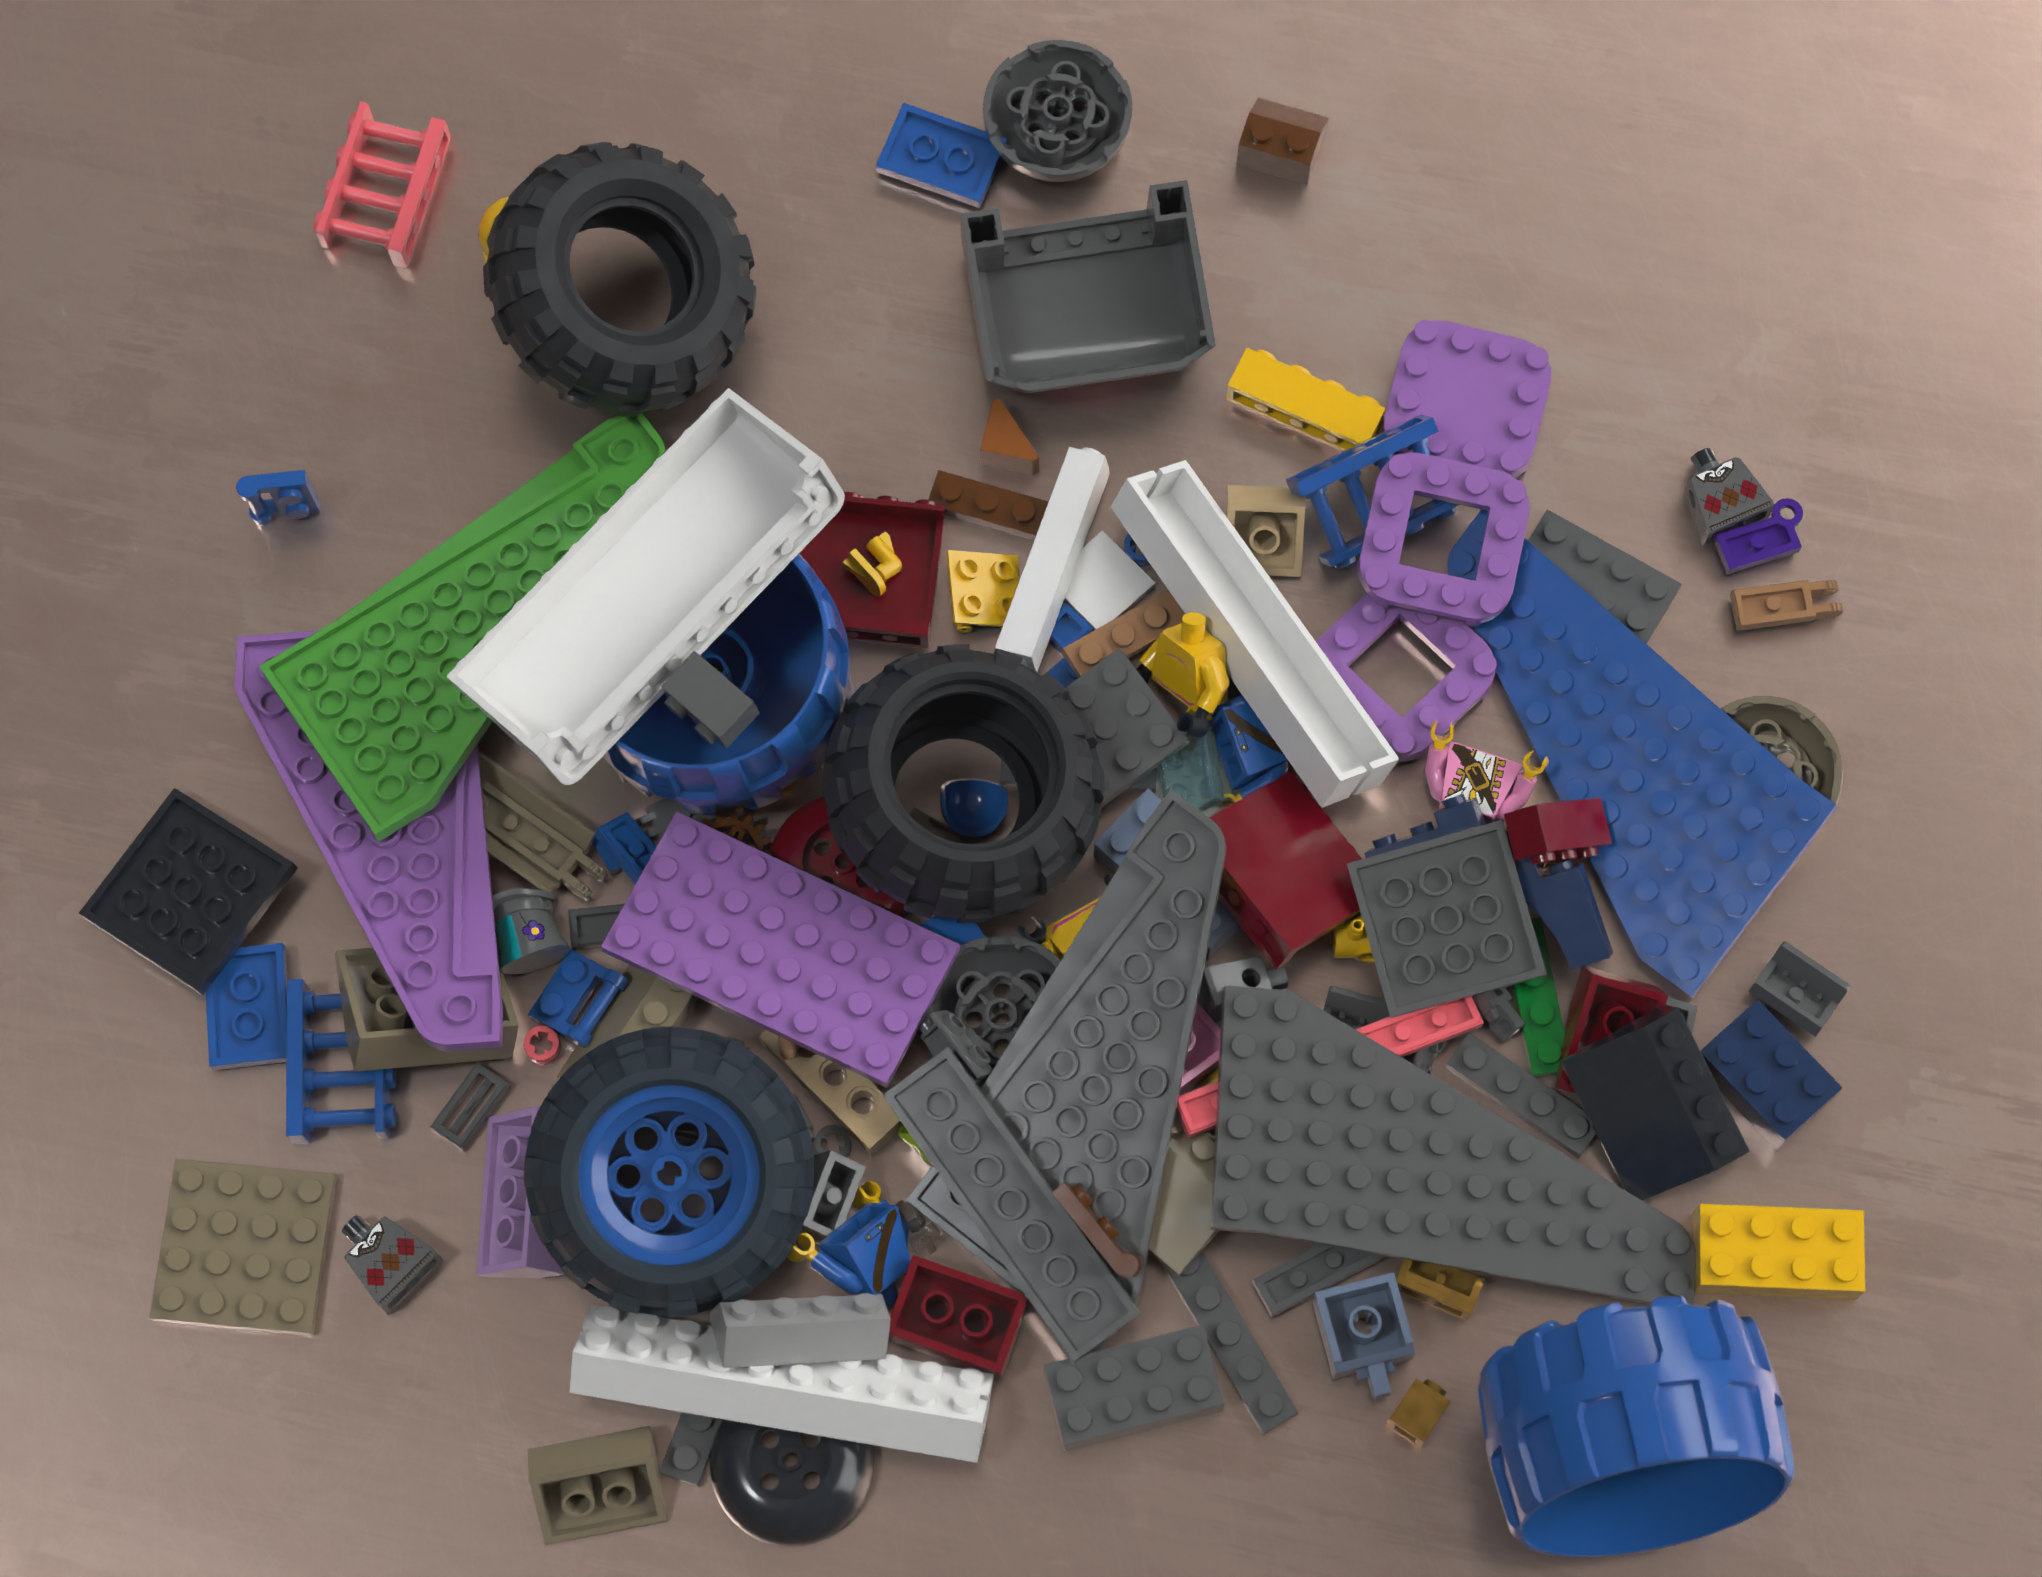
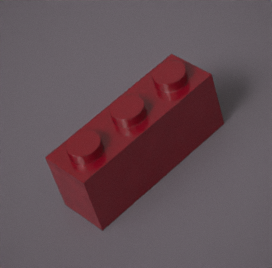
(1558, 831)

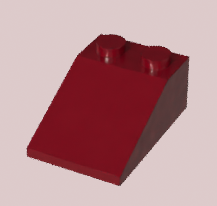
(1601, 1006)

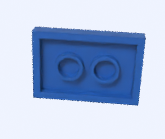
(939, 155)
(249, 1009)

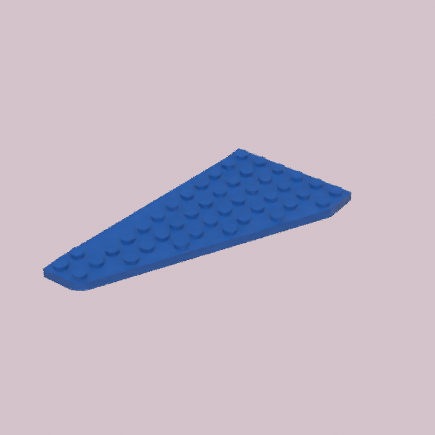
(1690, 799)

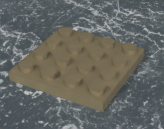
(243, 1247)

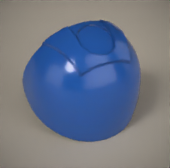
(973, 805)

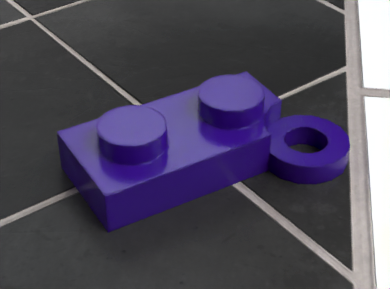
(1761, 540)

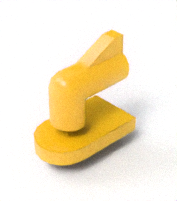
(875, 577)

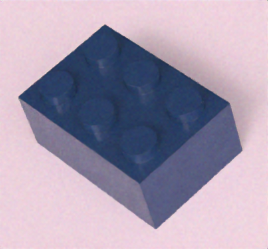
(1768, 1075)

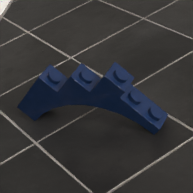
(1560, 897)

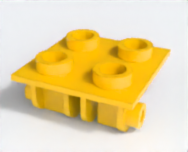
(981, 587)

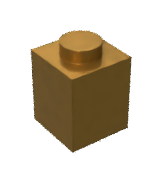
(1419, 1411)

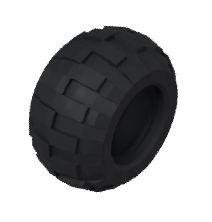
(980, 701)

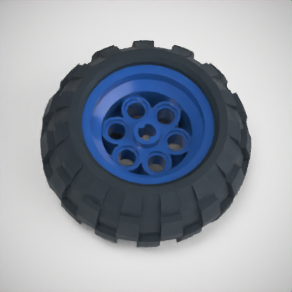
(680, 1259)

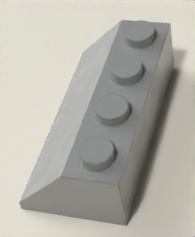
(801, 1330)

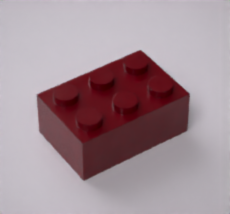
(957, 1317)

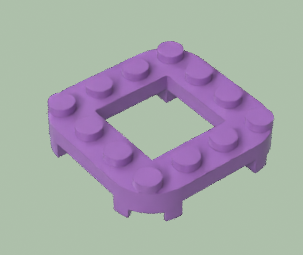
(1431, 591)
(1447, 702)

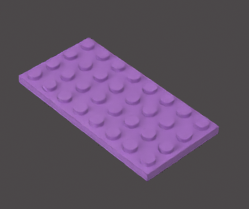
(781, 949)

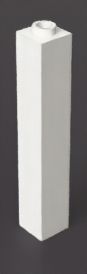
(1054, 555)

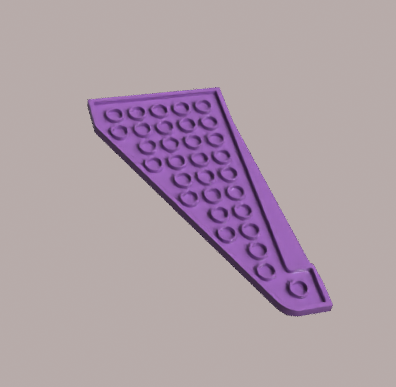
(417, 891)

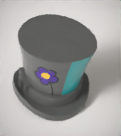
(527, 931)

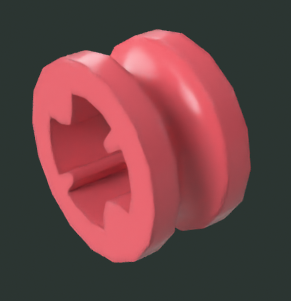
(531, 1051)

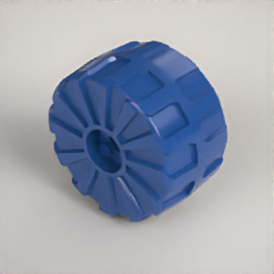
(795, 667)
(1634, 1428)

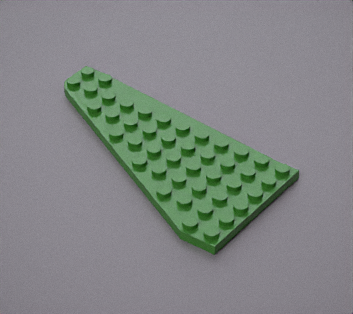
(376, 679)

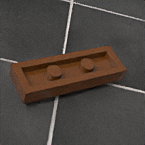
(988, 505)

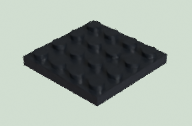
(188, 891)

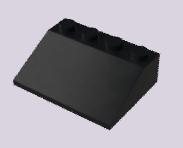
(1654, 1104)

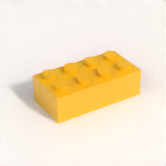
(1779, 1251)

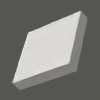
(1105, 582)

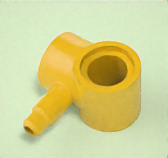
(1352, 941)

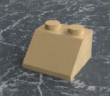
(1270, 525)

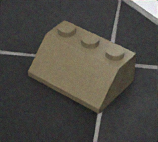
(596, 1485)

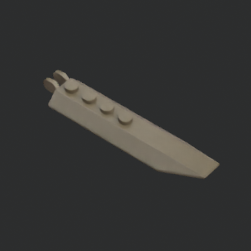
(534, 833)

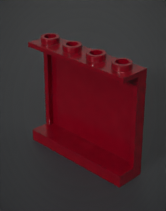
(907, 607)
(1285, 869)

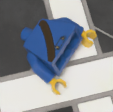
(1245, 748)
(864, 1251)

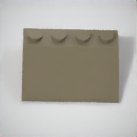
(382, 1031)
(1184, 1201)

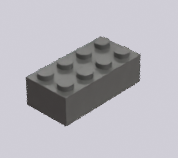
(1134, 1388)

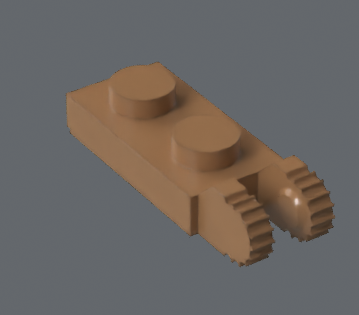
(1783, 604)

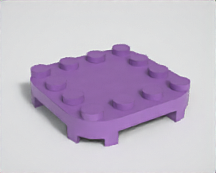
(1479, 390)

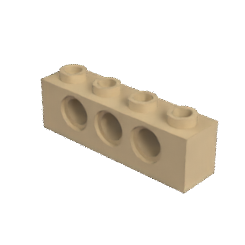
(868, 1129)

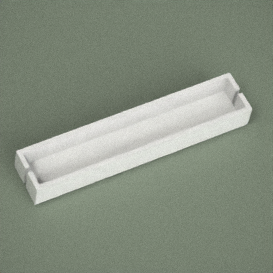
(1265, 642)
(861, 1401)

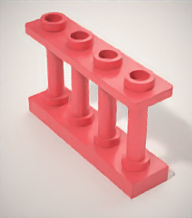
(408, 207)

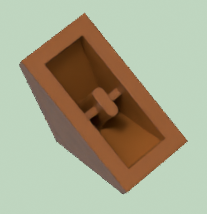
(1005, 444)

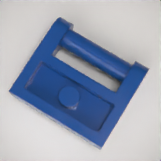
(290, 493)
(570, 991)

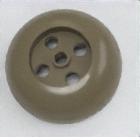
(1794, 729)

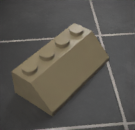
(641, 1005)

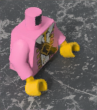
(1478, 774)

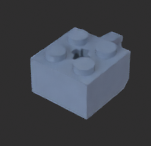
(1368, 1354)

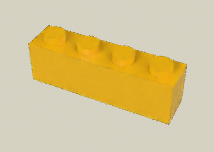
(1303, 401)

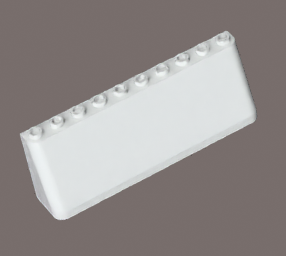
(649, 586)

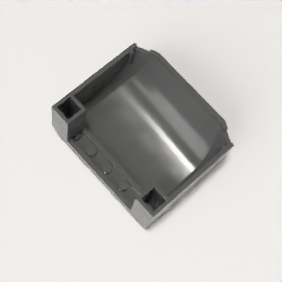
(1088, 295)

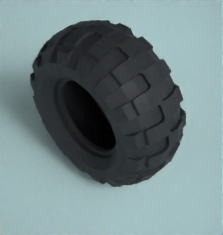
(561, 336)

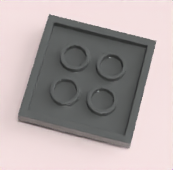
(1127, 721)

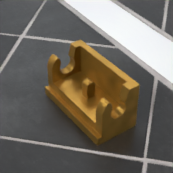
(1440, 1286)

